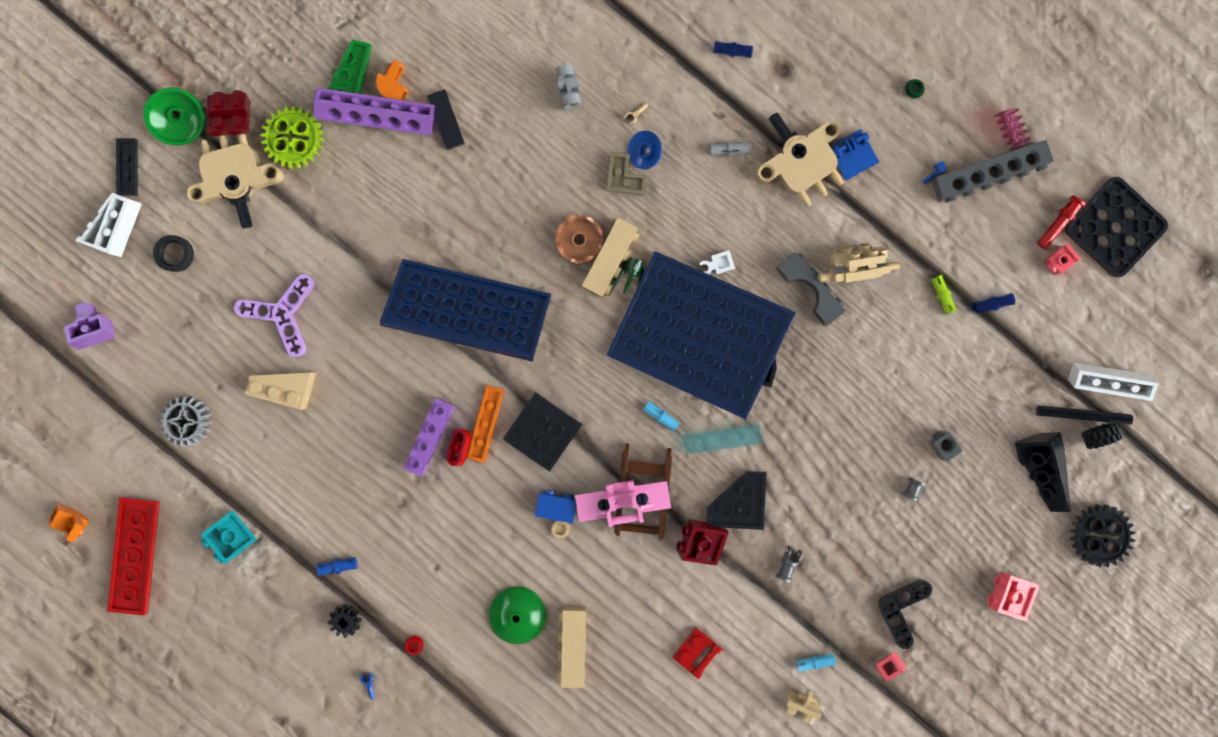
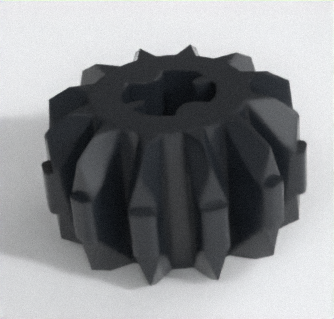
(340, 625)

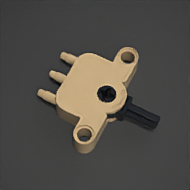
(232, 164)
(803, 170)

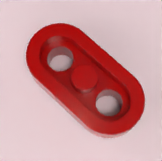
(458, 447)

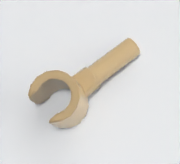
(637, 112)

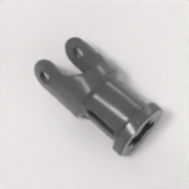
(788, 565)

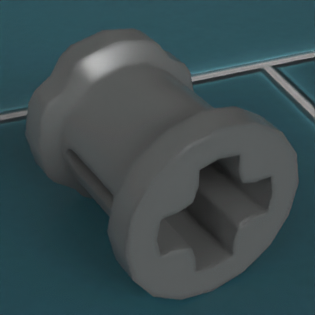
(913, 489)

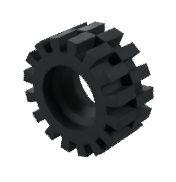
(1101, 435)

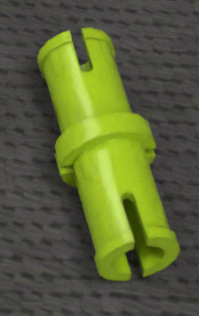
(943, 294)

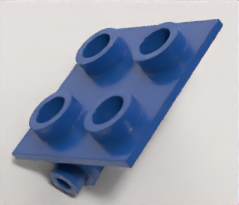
(854, 154)

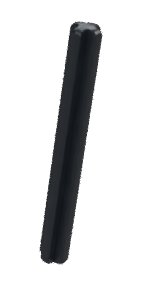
(1084, 415)

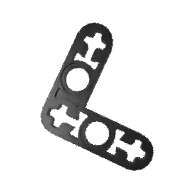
(898, 605)

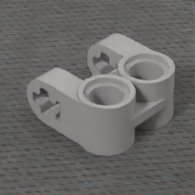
(568, 87)

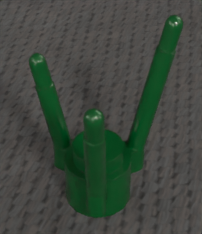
(633, 268)

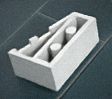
(112, 225)

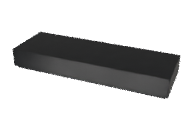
(446, 120)
(127, 166)

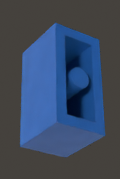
(556, 506)

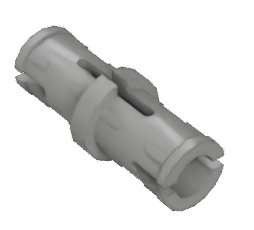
(729, 148)

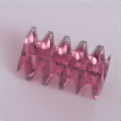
(1013, 128)

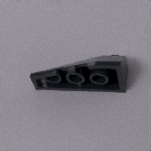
(1047, 466)

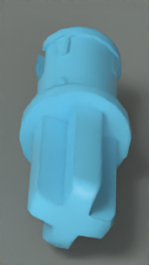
(661, 416)
(816, 662)

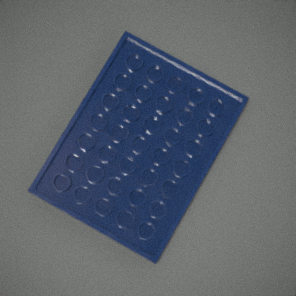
(701, 334)

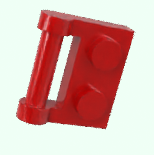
(692, 648)

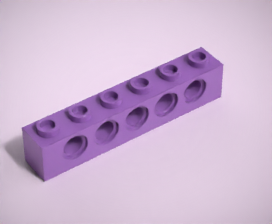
(373, 111)

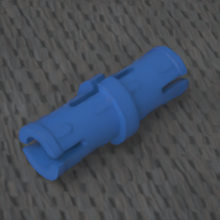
(337, 566)

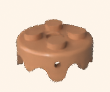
(576, 226)

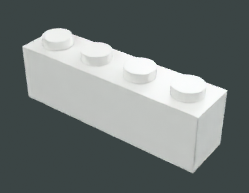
(1112, 381)

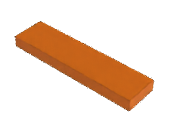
(485, 423)

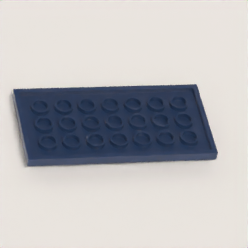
(466, 310)

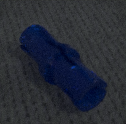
(733, 49)
(994, 303)

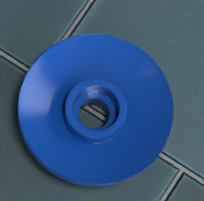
(638, 150)

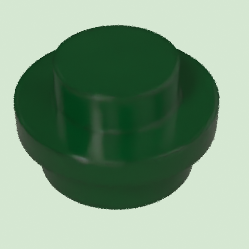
(914, 88)

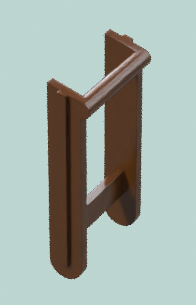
(650, 469)

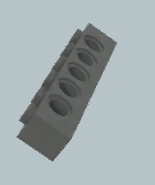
(1038, 152)

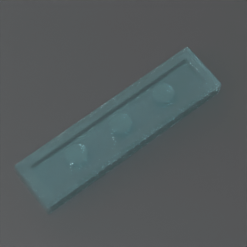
(722, 439)

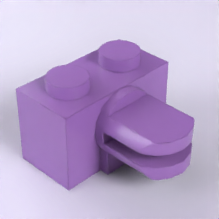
(88, 327)

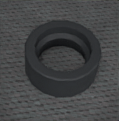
(158, 252)

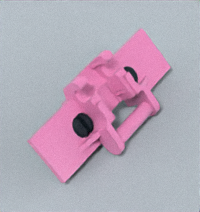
(621, 495)

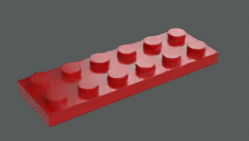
(133, 556)

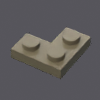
(620, 180)

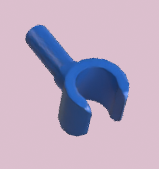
(940, 168)
(368, 684)

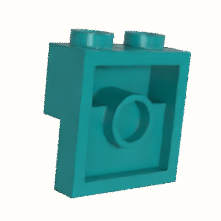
(227, 538)

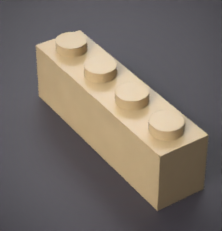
(610, 257)
(573, 647)

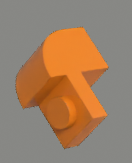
(388, 84)
(68, 521)

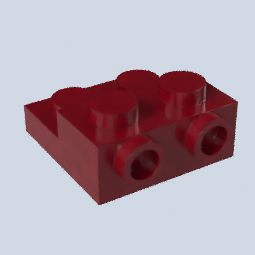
(228, 113)
(701, 542)

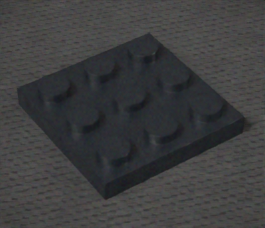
(542, 431)

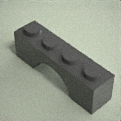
(827, 306)

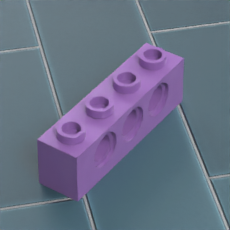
(429, 437)

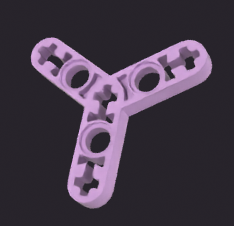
(283, 304)

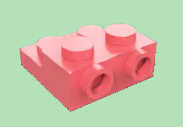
(1012, 596)

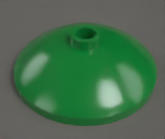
(173, 129)
(518, 602)

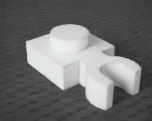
(720, 263)

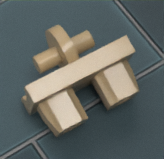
(803, 703)

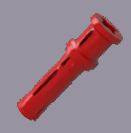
(1065, 216)

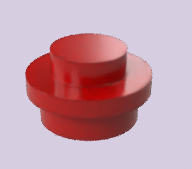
(414, 645)

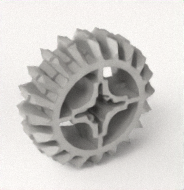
(183, 428)

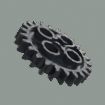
(1105, 519)

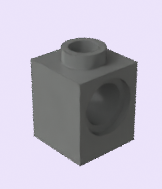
(952, 449)

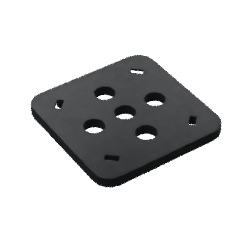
(1117, 247)

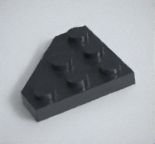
(740, 504)

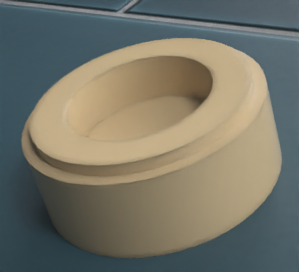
(560, 529)

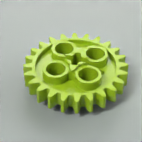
(294, 120)

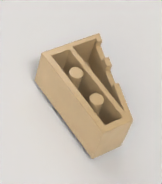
(284, 389)

